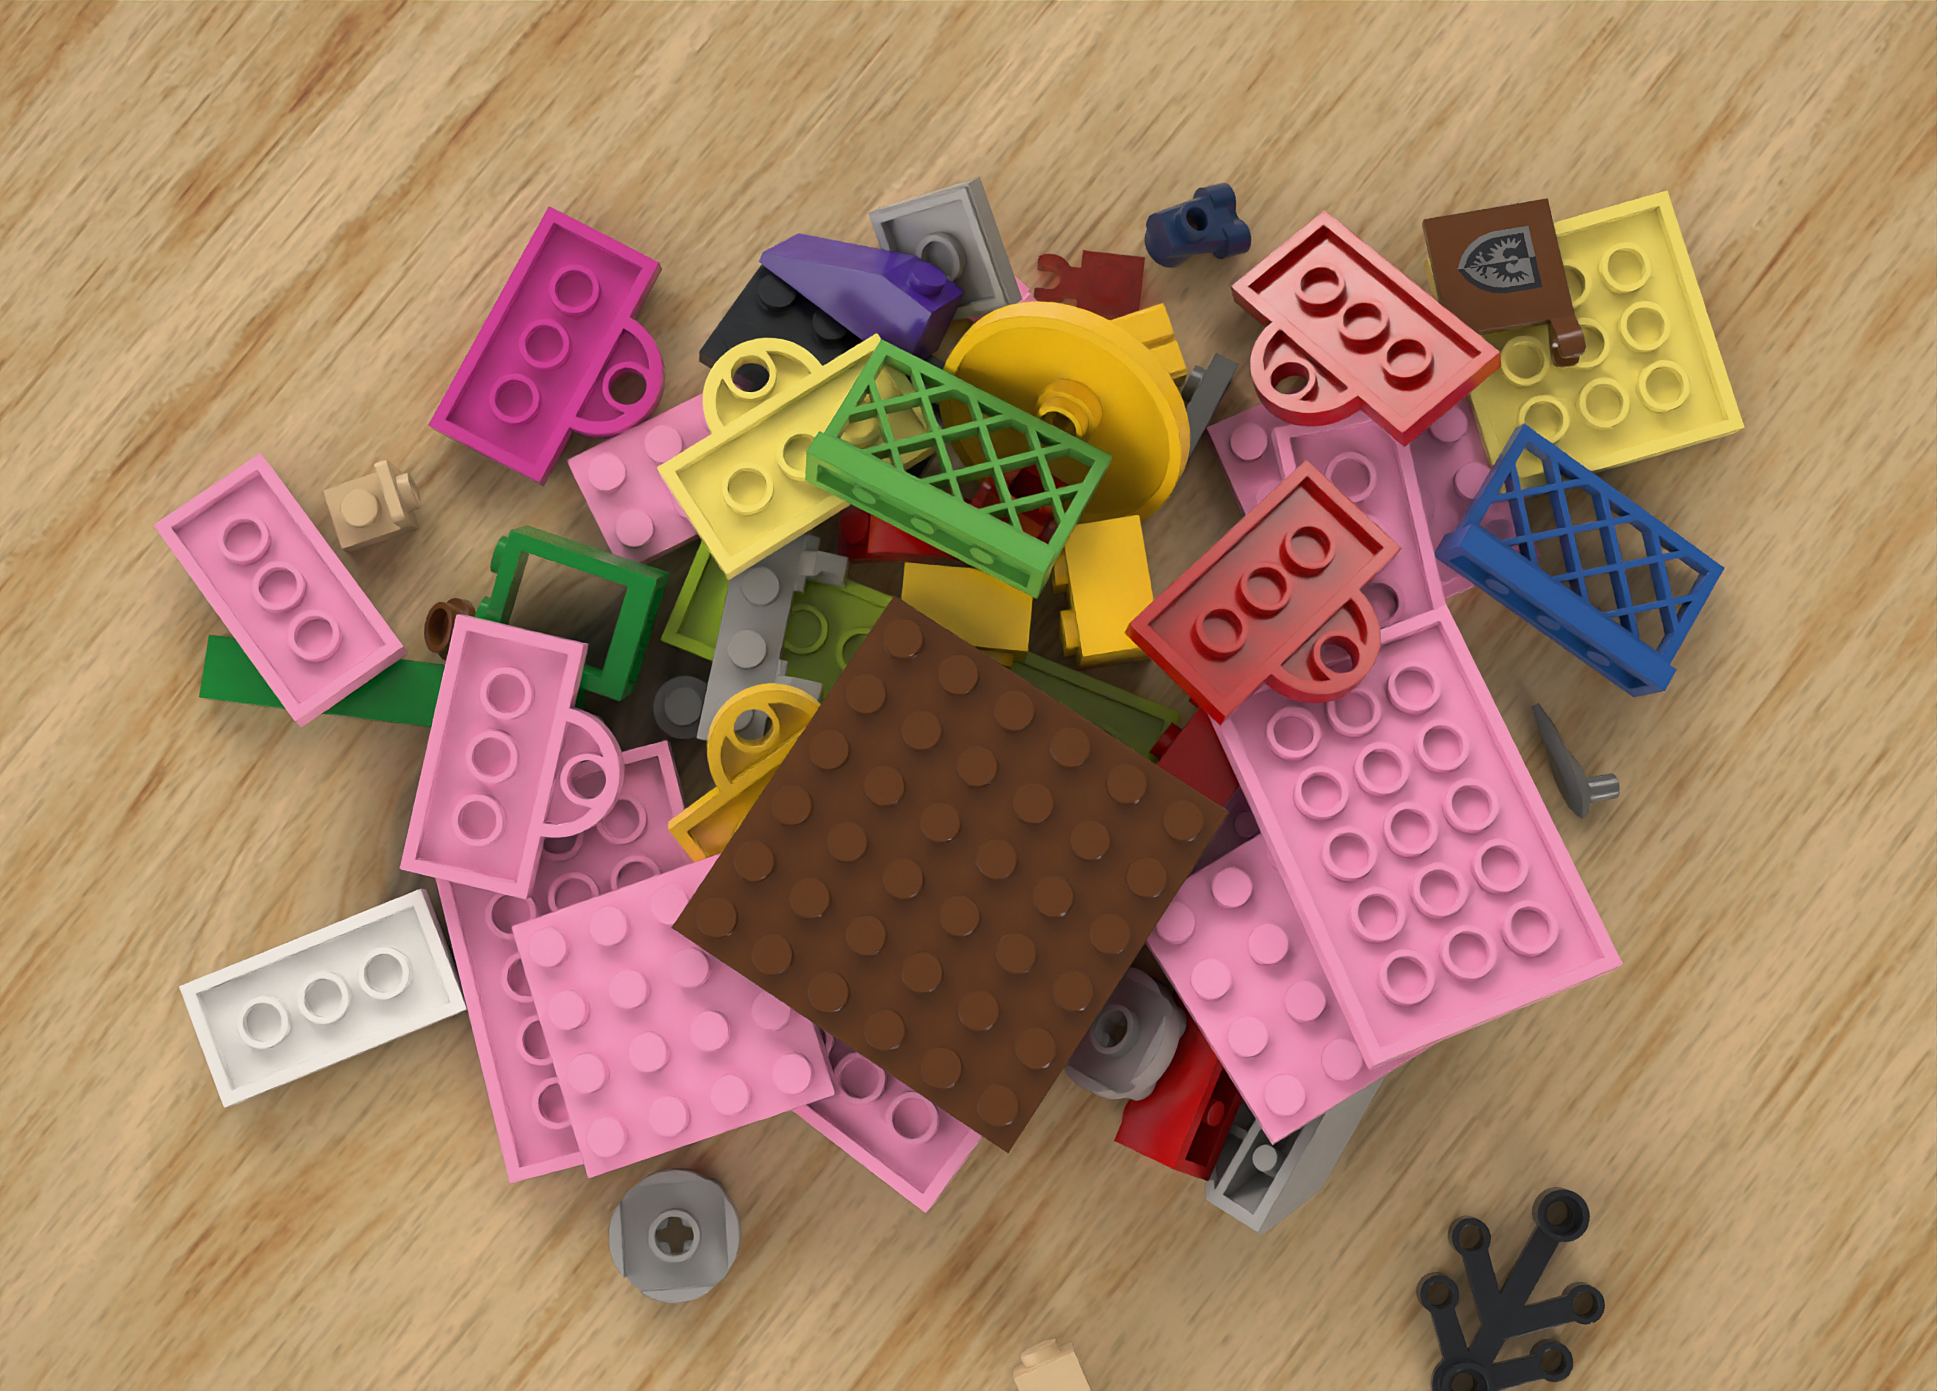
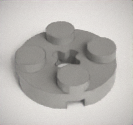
(1146, 1049)
(650, 1262)

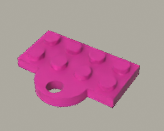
(556, 351)

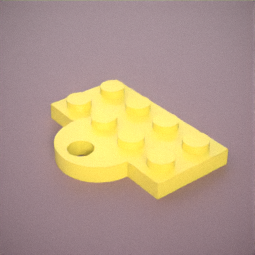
(748, 477)

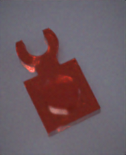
(1103, 285)

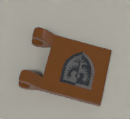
(1505, 273)

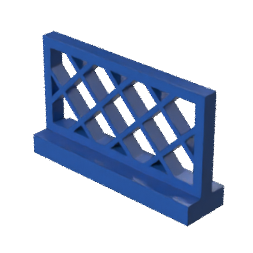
(1566, 613)

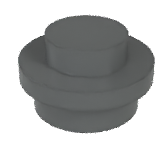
(680, 706)

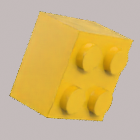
(1104, 589)

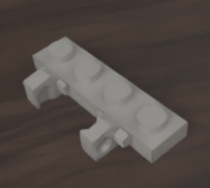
(757, 626)

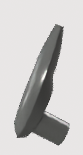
(1568, 773)

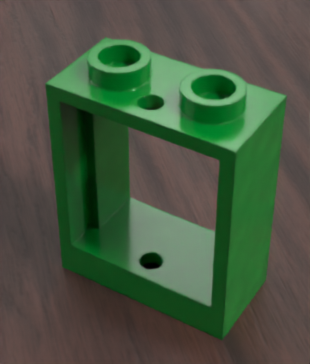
(636, 617)

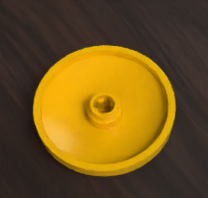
(1087, 382)

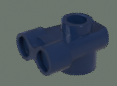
(1198, 227)

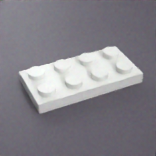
(324, 997)

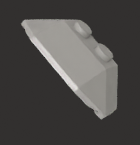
(1269, 1181)

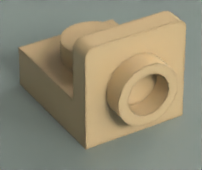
(373, 507)

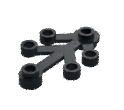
(1504, 1311)

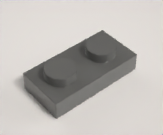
(1203, 394)

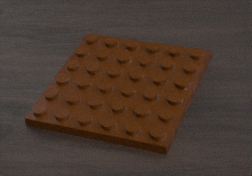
(951, 872)

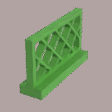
(920, 505)

